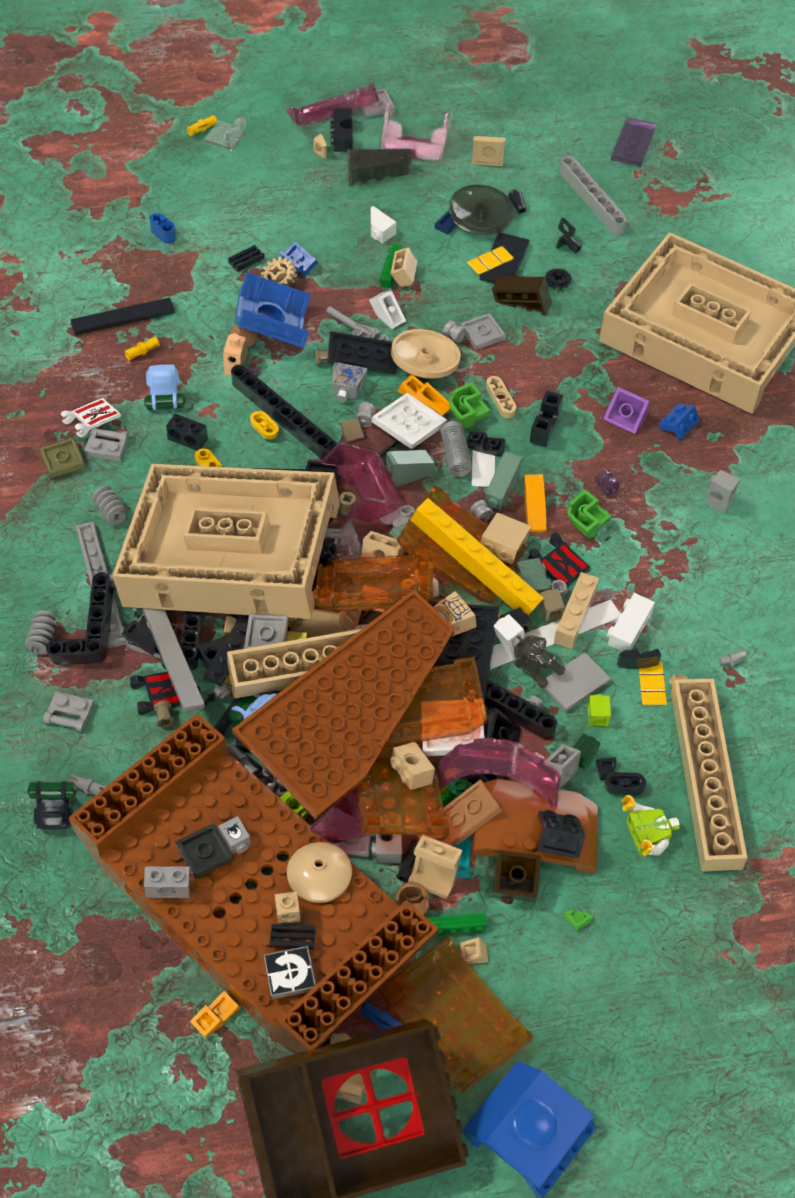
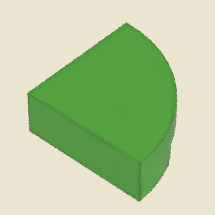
(577, 919)

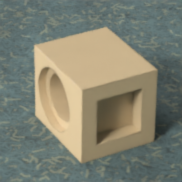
(287, 908)

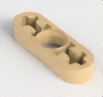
(501, 403)

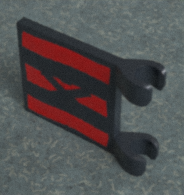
(562, 561)
(158, 689)

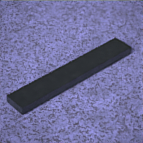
(122, 316)

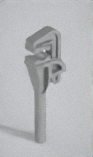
(359, 329)

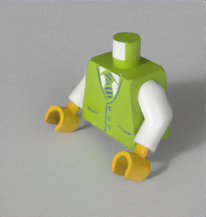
(648, 827)

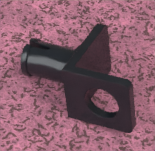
(567, 238)

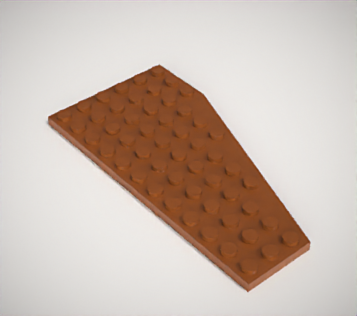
(341, 712)

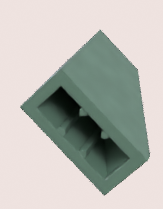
(409, 466)
(503, 481)

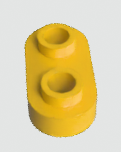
(267, 428)
(206, 458)

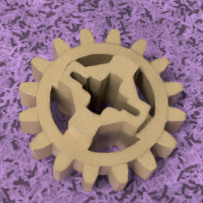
(277, 272)

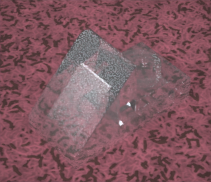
(348, 539)

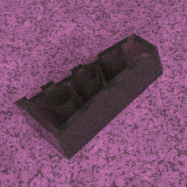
(377, 164)

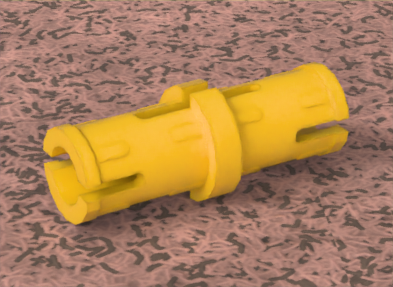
(201, 125)
(141, 348)

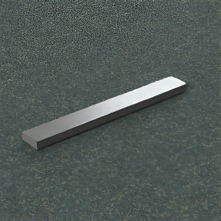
(95, 563)
(174, 660)

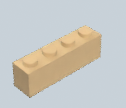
(576, 610)

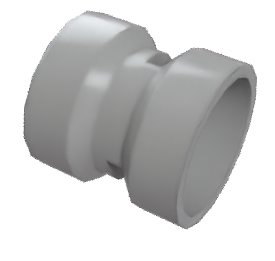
(456, 332)
(365, 413)

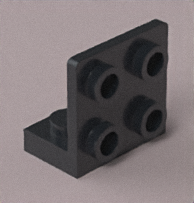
(560, 834)

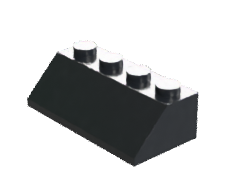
(497, 727)

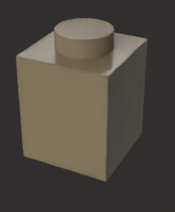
(552, 605)

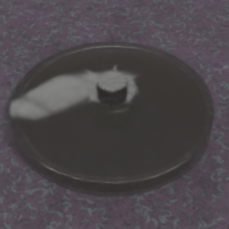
(481, 209)

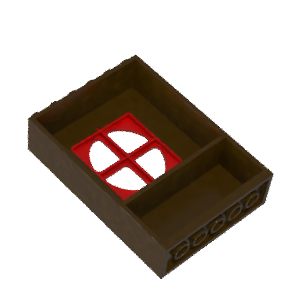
(298, 1129)

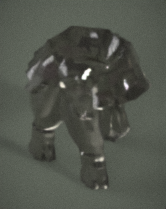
(531, 656)

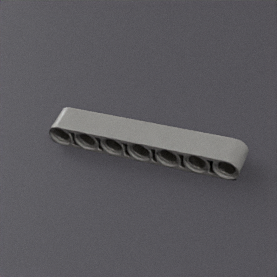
(593, 195)

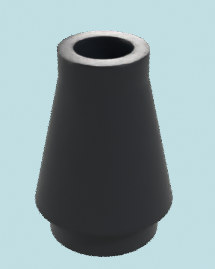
(518, 201)

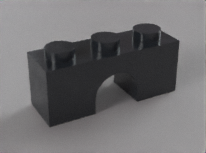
(341, 129)
(545, 422)

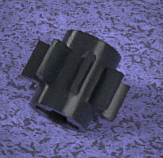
(327, 551)

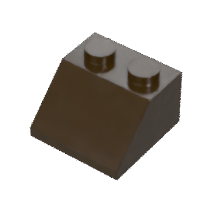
(516, 876)

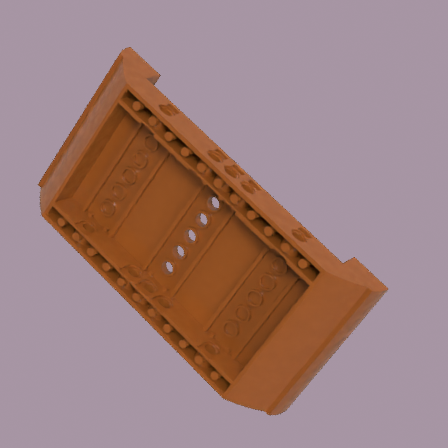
(197, 783)

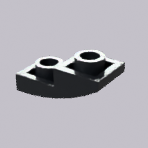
(482, 443)
(634, 660)

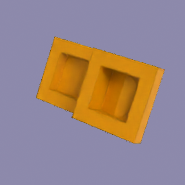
(215, 1015)

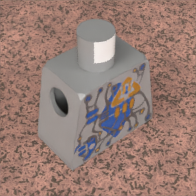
(348, 381)

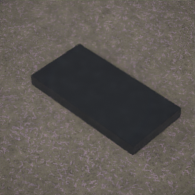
(516, 248)
(361, 352)

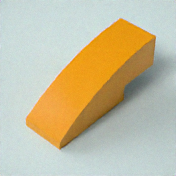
(425, 394)
(535, 502)

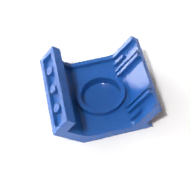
(272, 309)
(532, 1126)

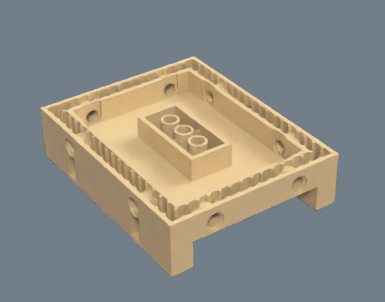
(704, 321)
(226, 540)

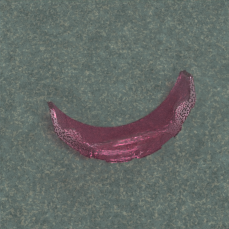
(323, 109)
(503, 759)

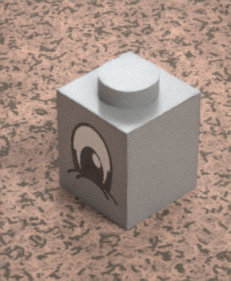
(235, 835)

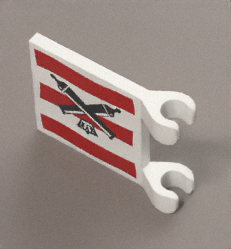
(91, 416)

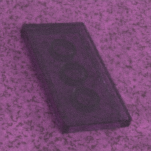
(633, 142)

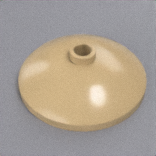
(323, 882)

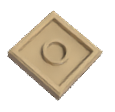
(488, 151)

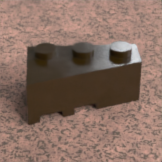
(523, 292)

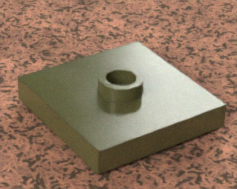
(62, 458)

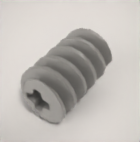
(109, 505)
(41, 632)

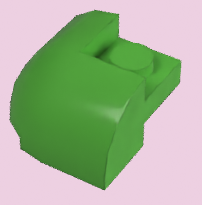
(467, 405)
(586, 514)

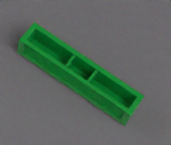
(386, 278)
(460, 923)

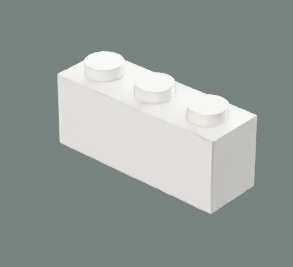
(630, 622)

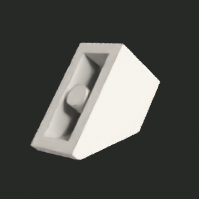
(381, 226)
(387, 309)
(509, 633)

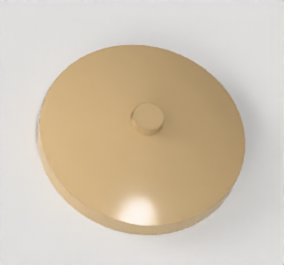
(425, 353)

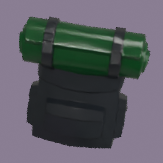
(52, 803)

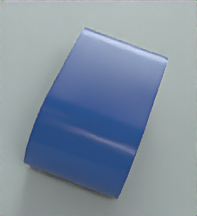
(162, 228)

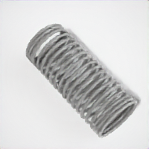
(451, 463)

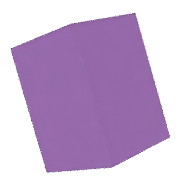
(627, 410)

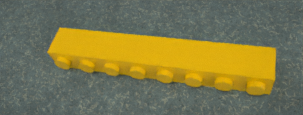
(475, 557)

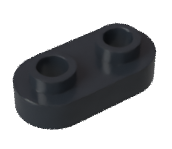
(624, 783)

